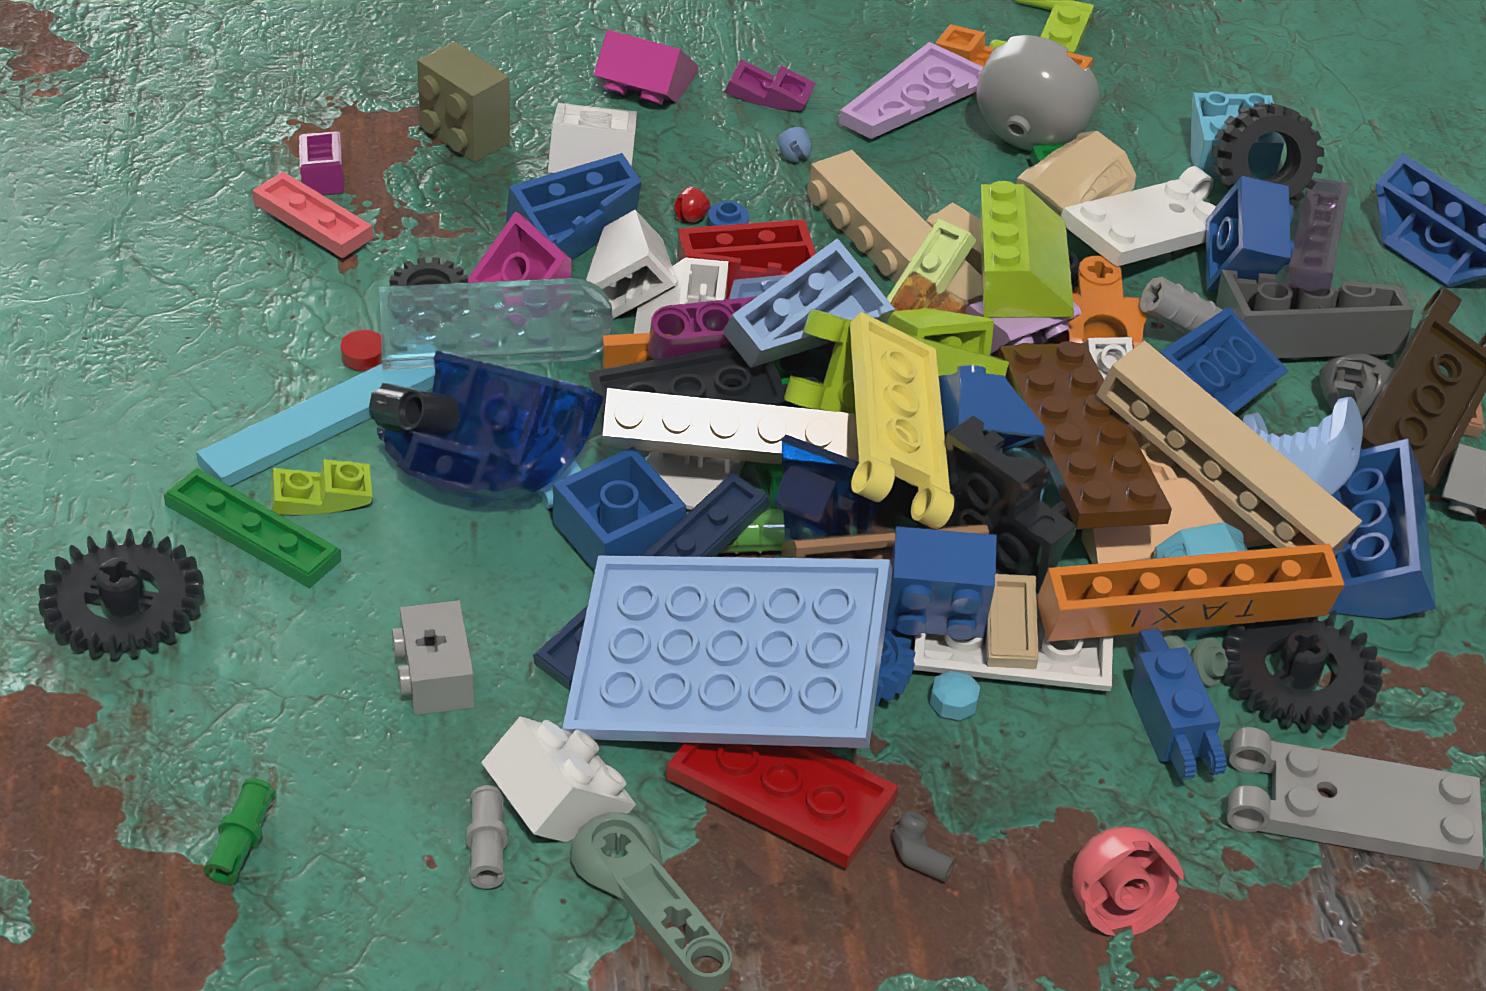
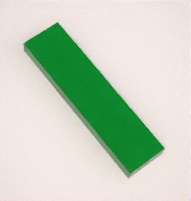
(253, 527)

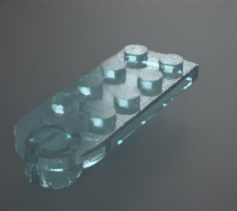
(493, 322)

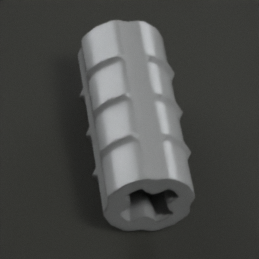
(1176, 305)

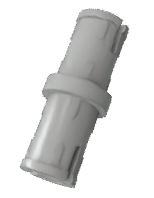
(487, 837)

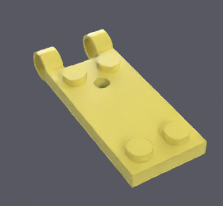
(899, 419)

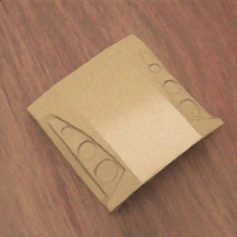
(1080, 172)

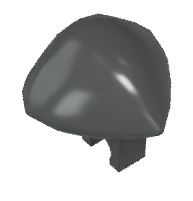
(1354, 377)

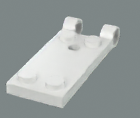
(1145, 219)

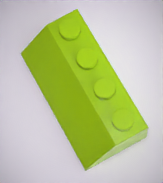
(1023, 254)

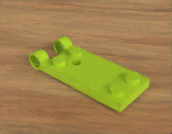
(838, 387)

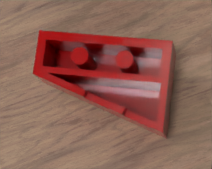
(750, 248)

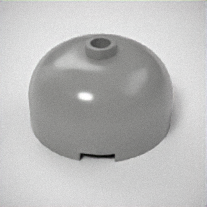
(1035, 93)

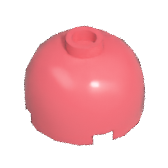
(1126, 880)

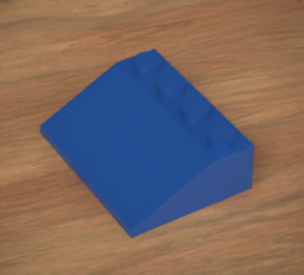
(1389, 554)

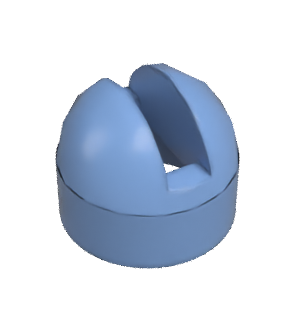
(789, 138)

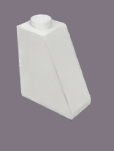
(631, 263)

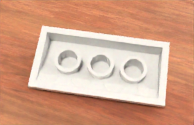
(1066, 663)

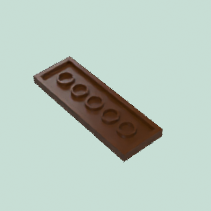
(1085, 440)

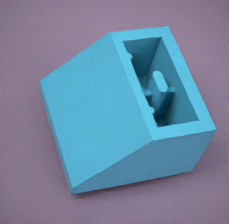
(1208, 117)

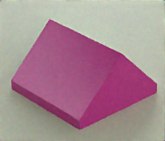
(521, 254)

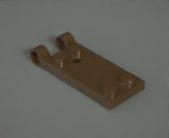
(1422, 401)

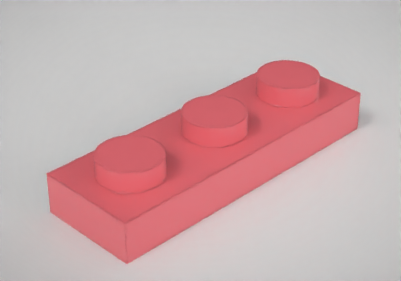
(312, 214)

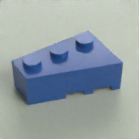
(577, 202)

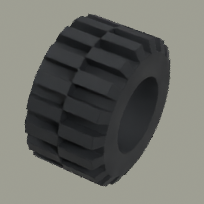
(1263, 119)

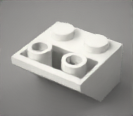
(696, 282)
(555, 778)

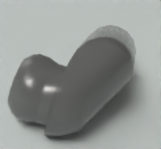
(915, 850)

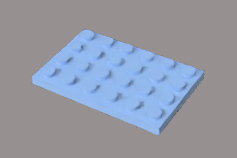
(731, 650)

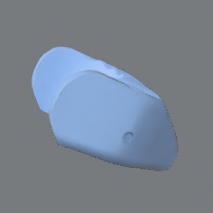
(1322, 452)

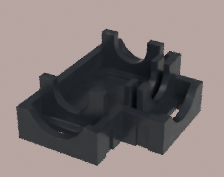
(1003, 496)

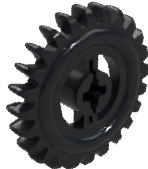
(115, 581)
(1305, 650)

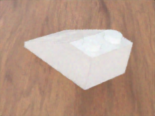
(589, 134)

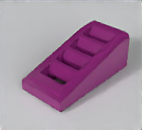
(322, 162)

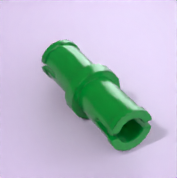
(239, 831)

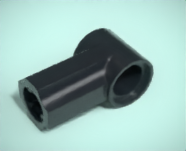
(415, 409)

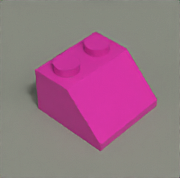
(643, 67)

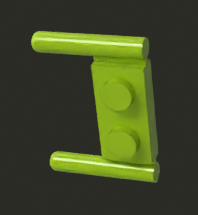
(1065, 24)

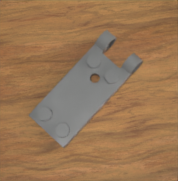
(1373, 805)

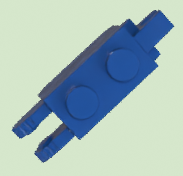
(1175, 706)

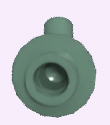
(1207, 657)

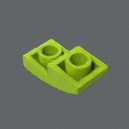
(334, 489)

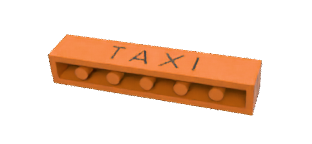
(1189, 591)

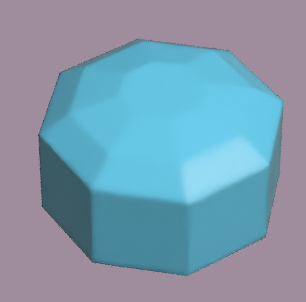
(955, 695)

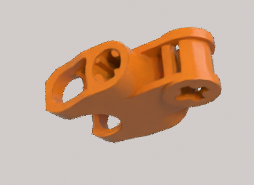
(1103, 306)

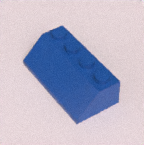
(1226, 360)

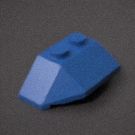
(1432, 223)

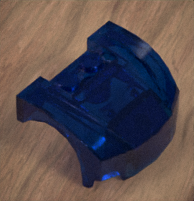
(510, 431)

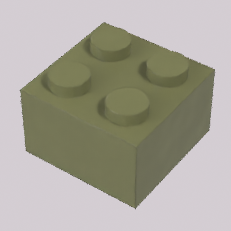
(464, 101)

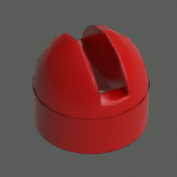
(691, 205)

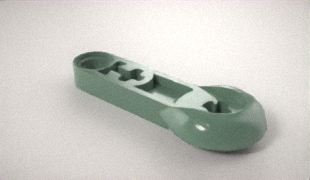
(650, 894)

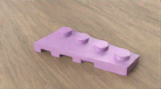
(911, 90)

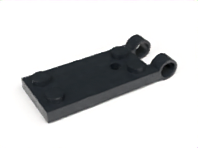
(704, 376)

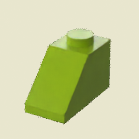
(946, 327)

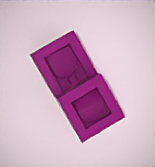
(759, 87)

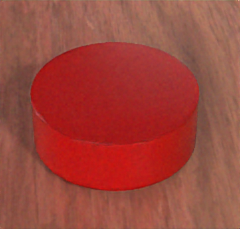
(361, 350)

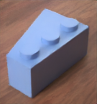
(775, 320)

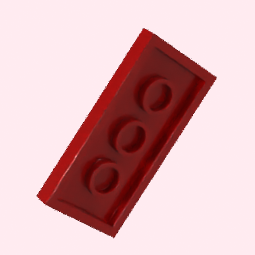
(790, 791)

